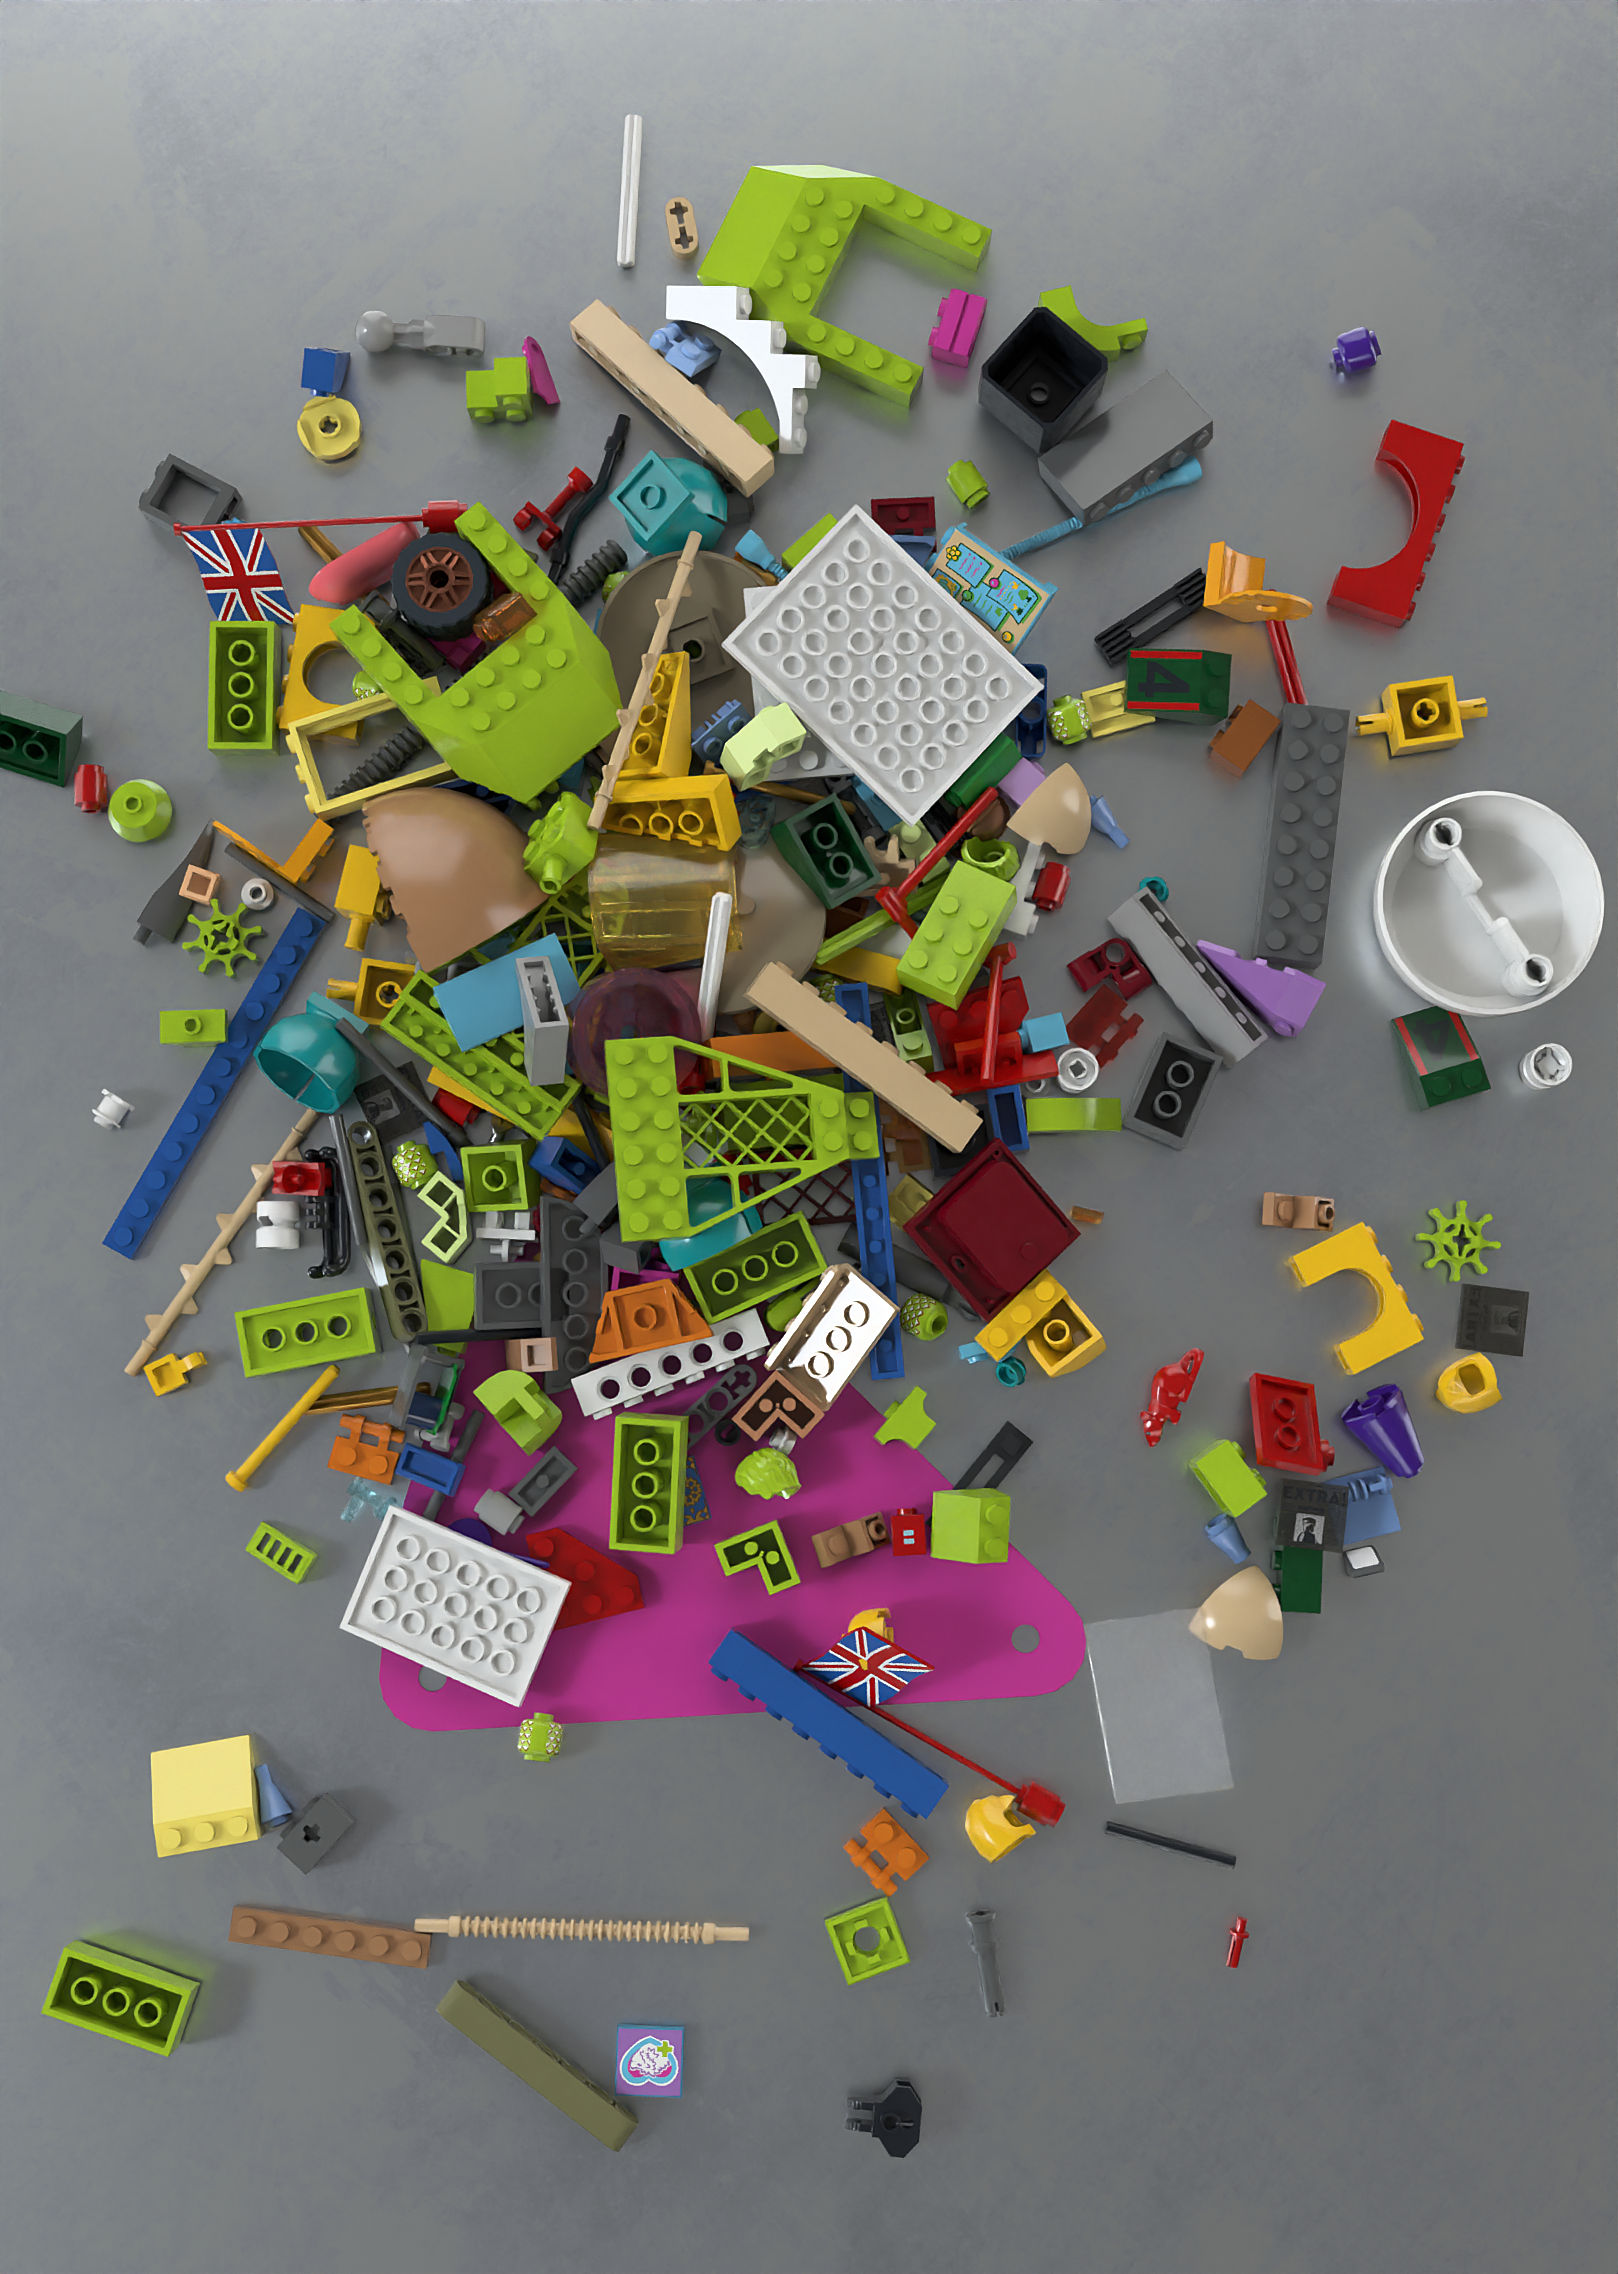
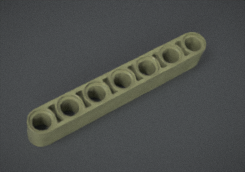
(382, 1247)
(537, 2065)

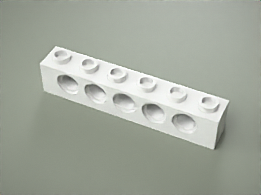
(589, 1385)

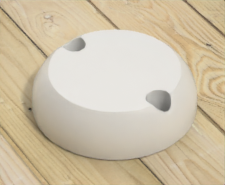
(1488, 904)

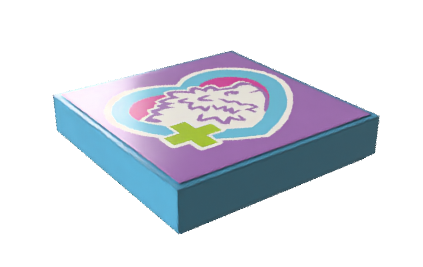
(649, 2060)

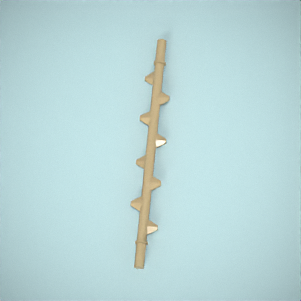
(642, 694)
(218, 1252)

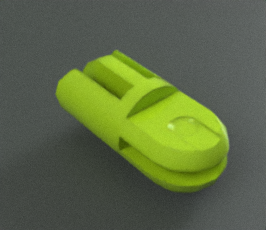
(788, 1305)

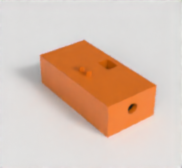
(775, 1050)

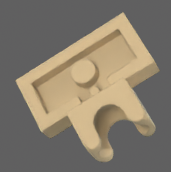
(890, 867)

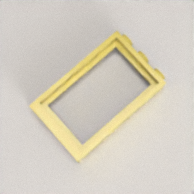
(340, 716)

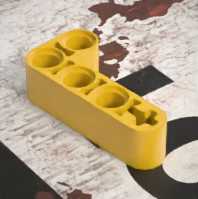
(864, 966)

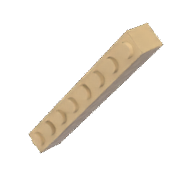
(673, 398)
(863, 1057)

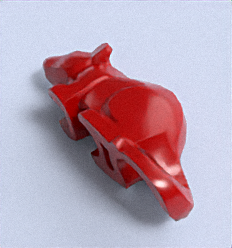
(1168, 1388)

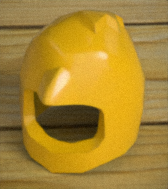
(1469, 1385)
(994, 1827)

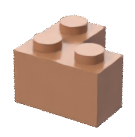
(774, 1400)

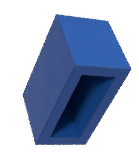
(1009, 1117)

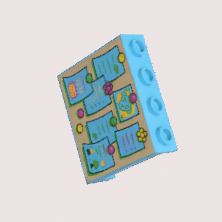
(990, 587)

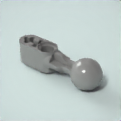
(436, 334)

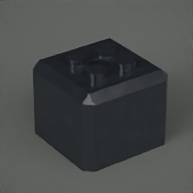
(1047, 356)

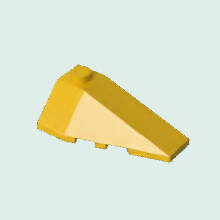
(663, 730)
(1064, 1339)

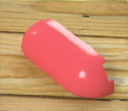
(363, 566)

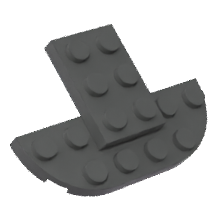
(557, 1293)

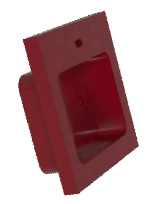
(995, 1226)

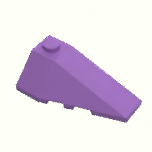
(1273, 995)

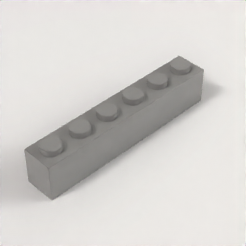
(1187, 977)

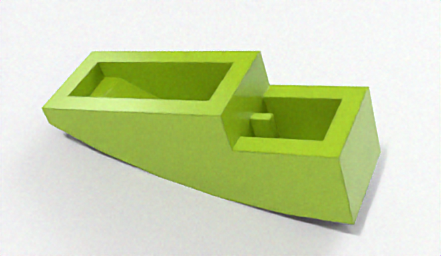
(1072, 1115)

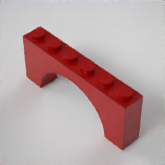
(1427, 468)

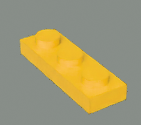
(1020, 1315)

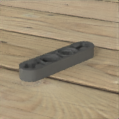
(711, 1416)

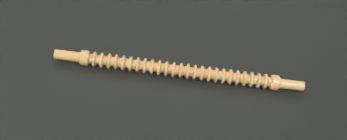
(708, 1932)

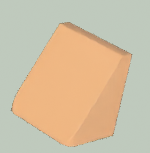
(201, 885)

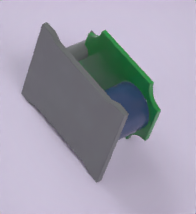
(420, 1408)

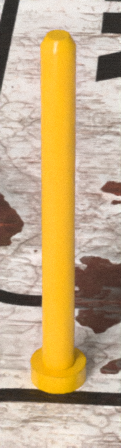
(238, 1478)

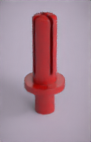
(1238, 1937)

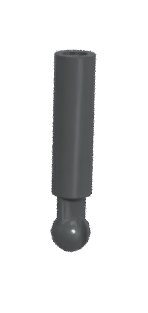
(913, 1273)

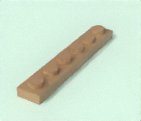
(330, 1936)

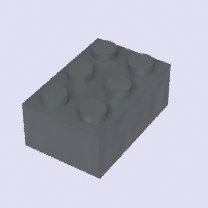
(1172, 1091)

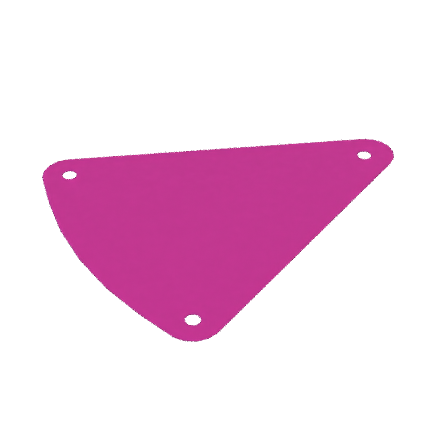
(658, 1656)

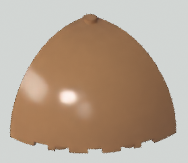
(449, 868)

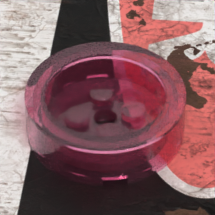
(632, 997)

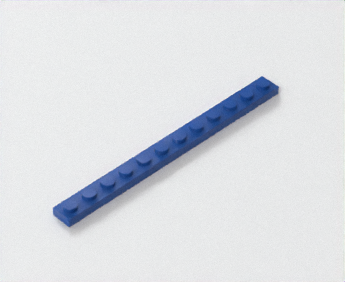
(215, 1084)
(873, 1208)

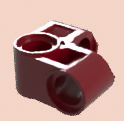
(1094, 966)

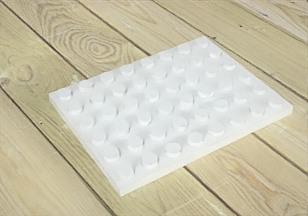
(882, 665)

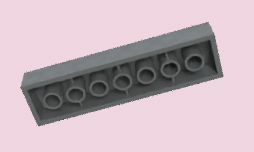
(1300, 835)

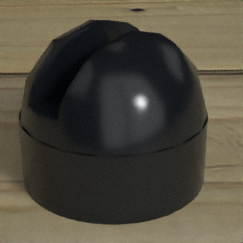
(733, 1435)

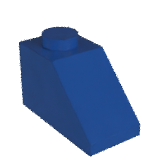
(323, 370)
(563, 1164)

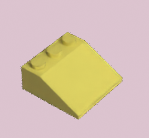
(205, 1796)

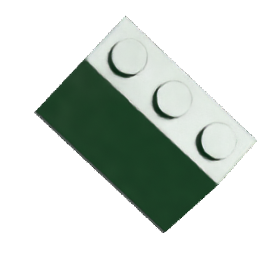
(38, 739)

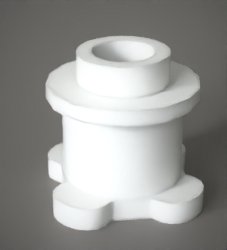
(1029, 1093)
(111, 1110)

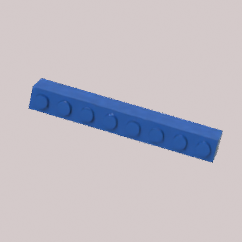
(829, 1723)

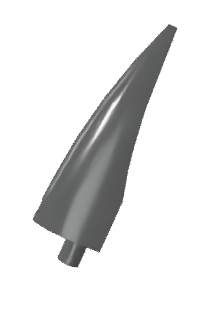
(166, 908)
(599, 1200)

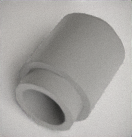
(499, 1512)

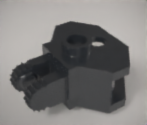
(888, 2110)

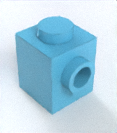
(1043, 1034)

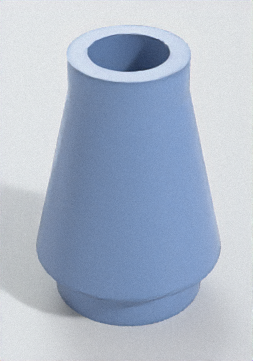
(1227, 1536)

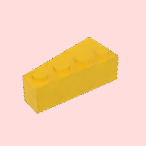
(677, 808)

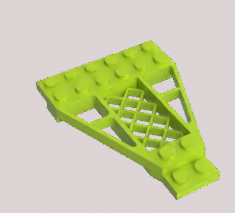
(497, 1067)
(649, 1138)

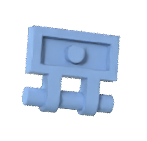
(684, 351)

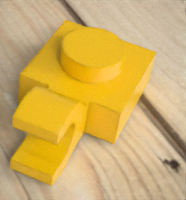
(170, 1372)

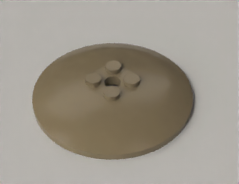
(703, 618)
(778, 923)

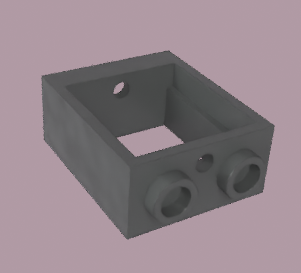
(221, 509)

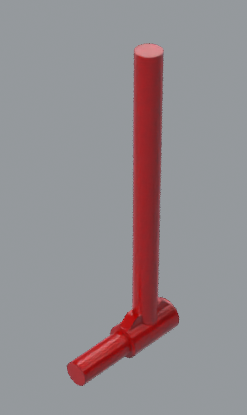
(893, 898)
(995, 961)

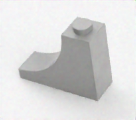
(543, 1021)

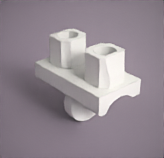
(493, 1230)

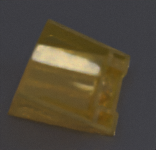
(656, 898)

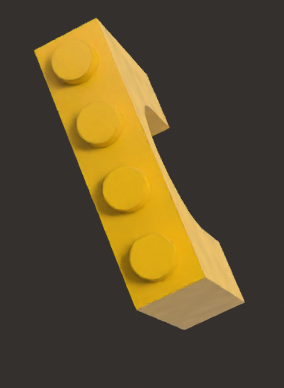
(311, 641)
(1393, 1325)

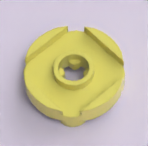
(326, 445)

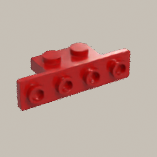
(1010, 1065)

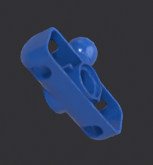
(1033, 730)

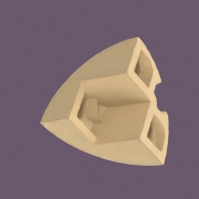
(1056, 813)
(1245, 1616)

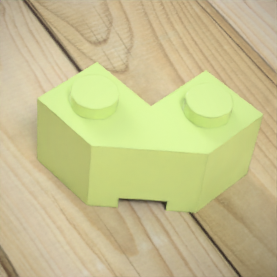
(761, 742)
(454, 1229)

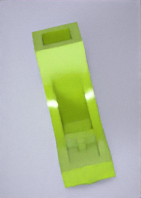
(1104, 338)

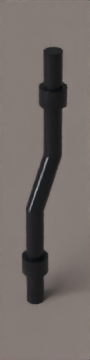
(614, 448)

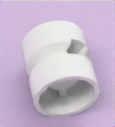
(1545, 1066)
(1076, 1071)
(278, 1225)

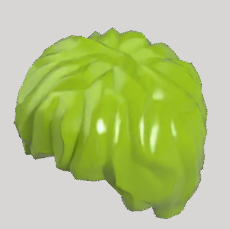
(992, 857)
(768, 1474)

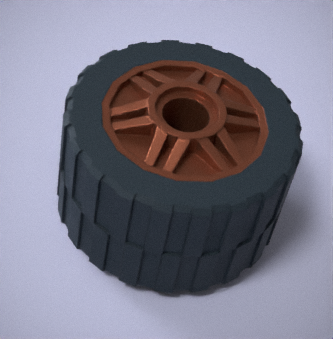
(441, 586)

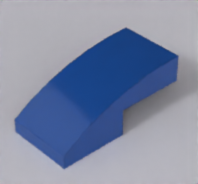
(441, 1146)

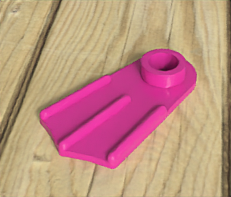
(539, 371)

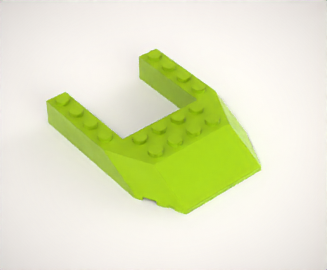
(790, 241)
(526, 705)

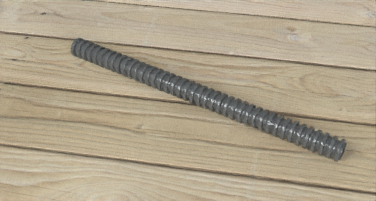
(411, 739)

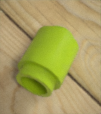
(967, 483)

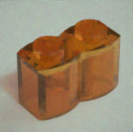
(502, 617)

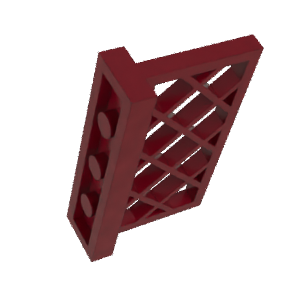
(797, 1152)

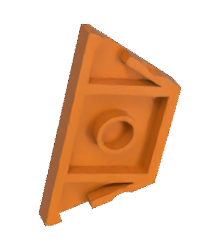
(645, 1320)

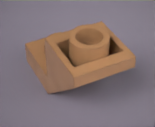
(1298, 1212)
(531, 1354)
(851, 1539)

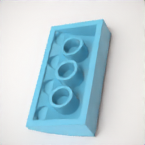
(488, 998)

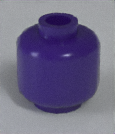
(1356, 350)

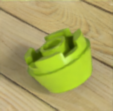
(140, 810)

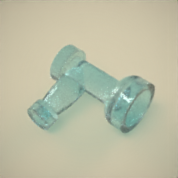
(361, 1494)

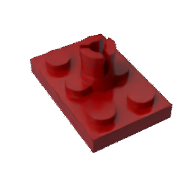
(1286, 1424)

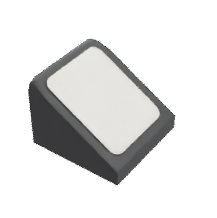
(1362, 1562)

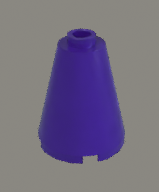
(1387, 1429)

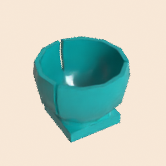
(669, 500)
(311, 1045)
(705, 1201)

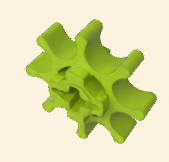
(228, 926)
(1466, 1231)

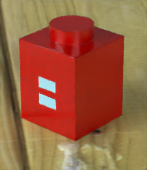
(908, 1532)

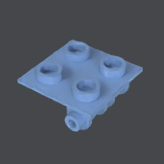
(711, 743)
(1369, 1505)

